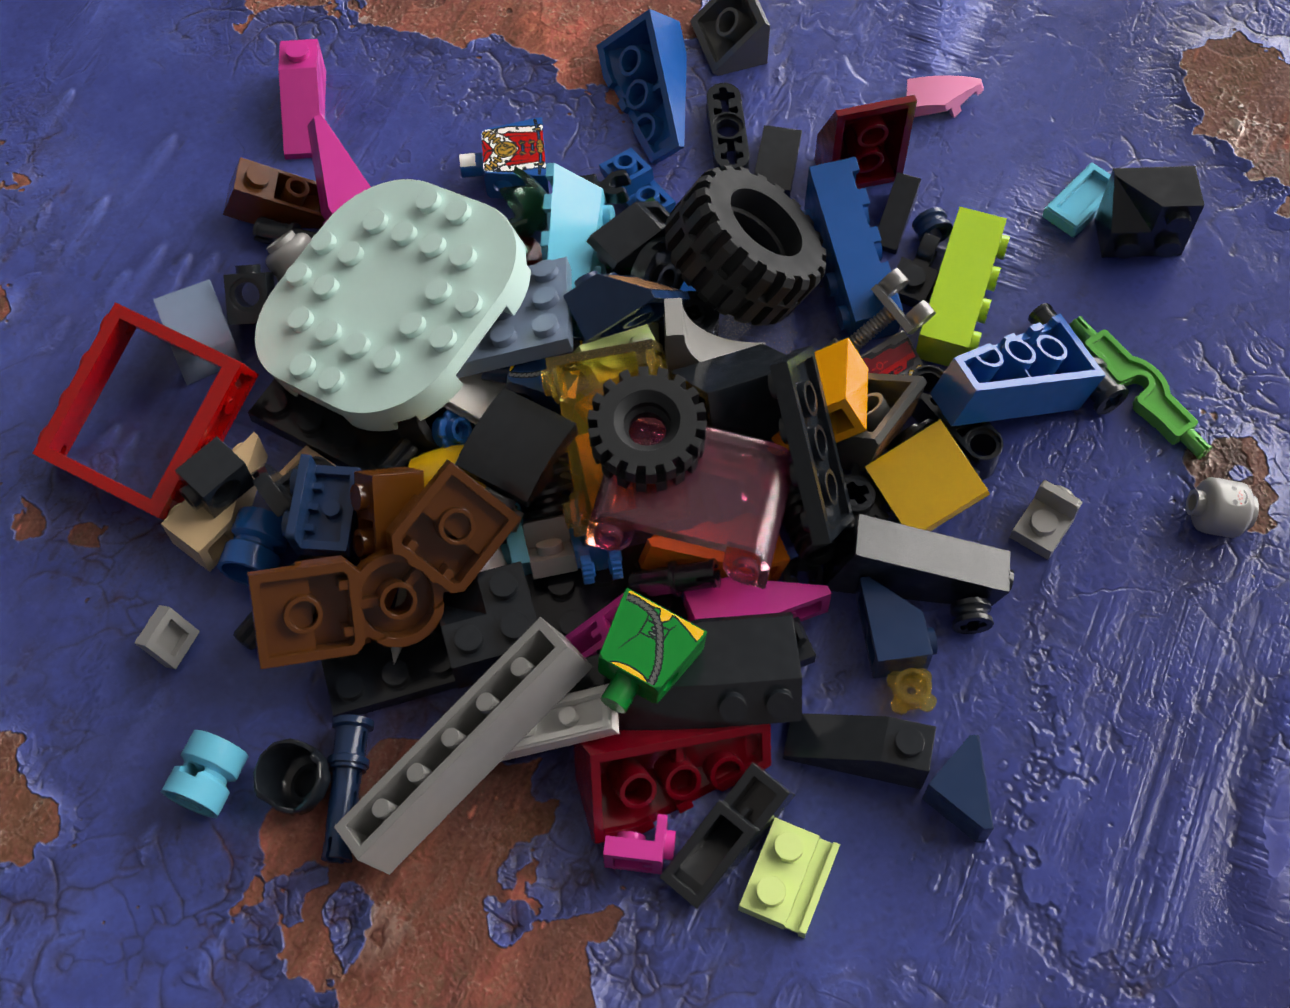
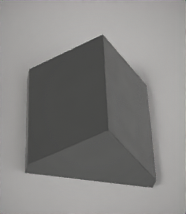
(732, 34)

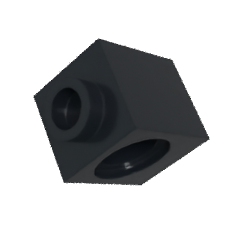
(237, 309)
(214, 478)

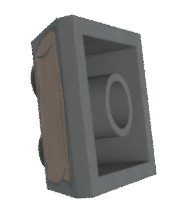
(889, 406)

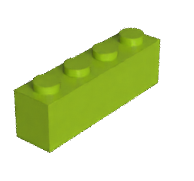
(961, 286)

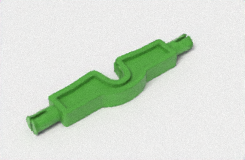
(1155, 402)

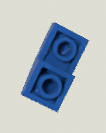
(642, 179)

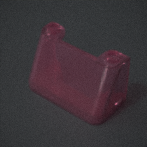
(726, 504)

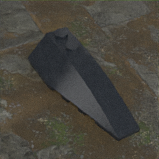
(739, 679)

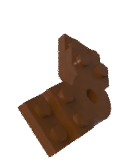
(332, 606)

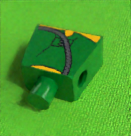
(646, 651)

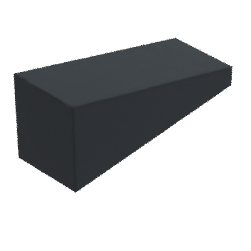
(898, 211)

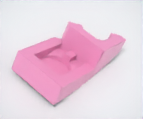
(942, 93)

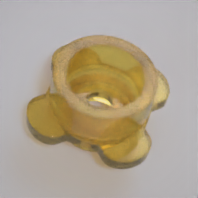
(913, 678)

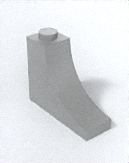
(690, 344)

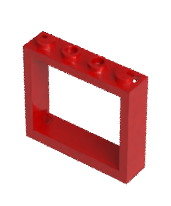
(95, 368)

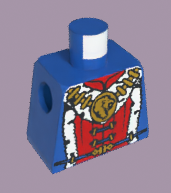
(503, 149)

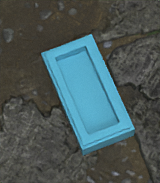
(1078, 201)

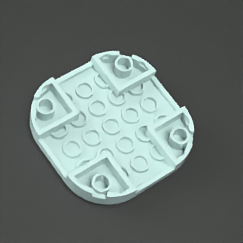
(391, 302)

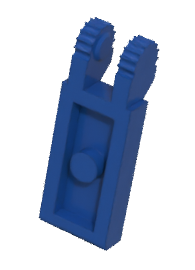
(595, 559)

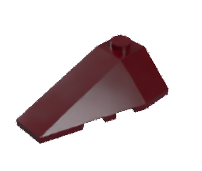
(656, 772)

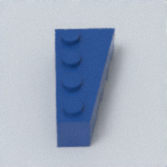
(850, 245)
(1019, 376)

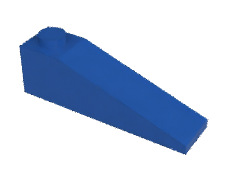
(648, 73)

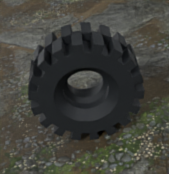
(647, 398)

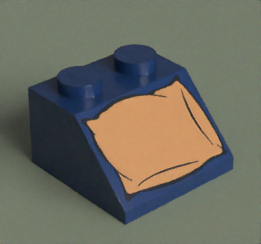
(617, 303)

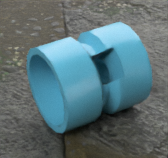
(204, 775)

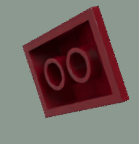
(873, 134)

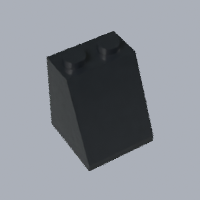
(737, 391)

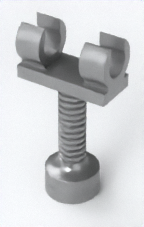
(884, 290)

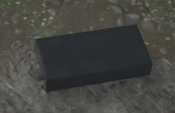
(779, 156)

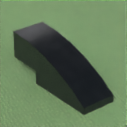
(727, 835)

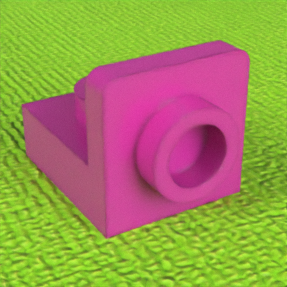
(635, 853)

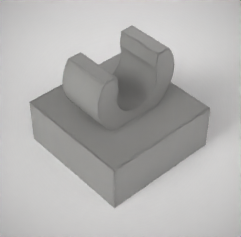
(167, 637)

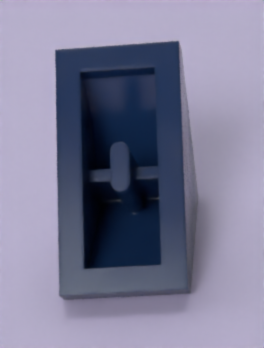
(962, 792)

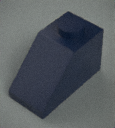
(893, 630)

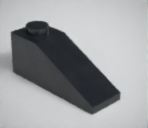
(863, 746)

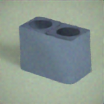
(198, 315)

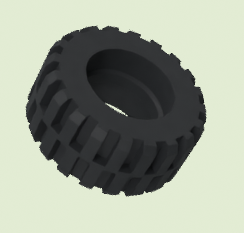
(745, 246)

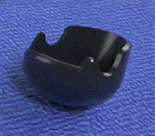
(291, 776)

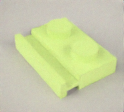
(789, 877)

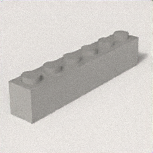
(462, 747)

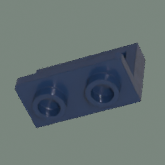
(320, 510)

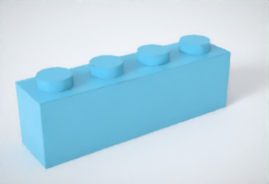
(573, 214)

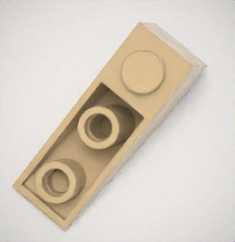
(198, 531)

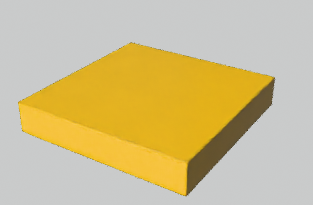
(927, 479)

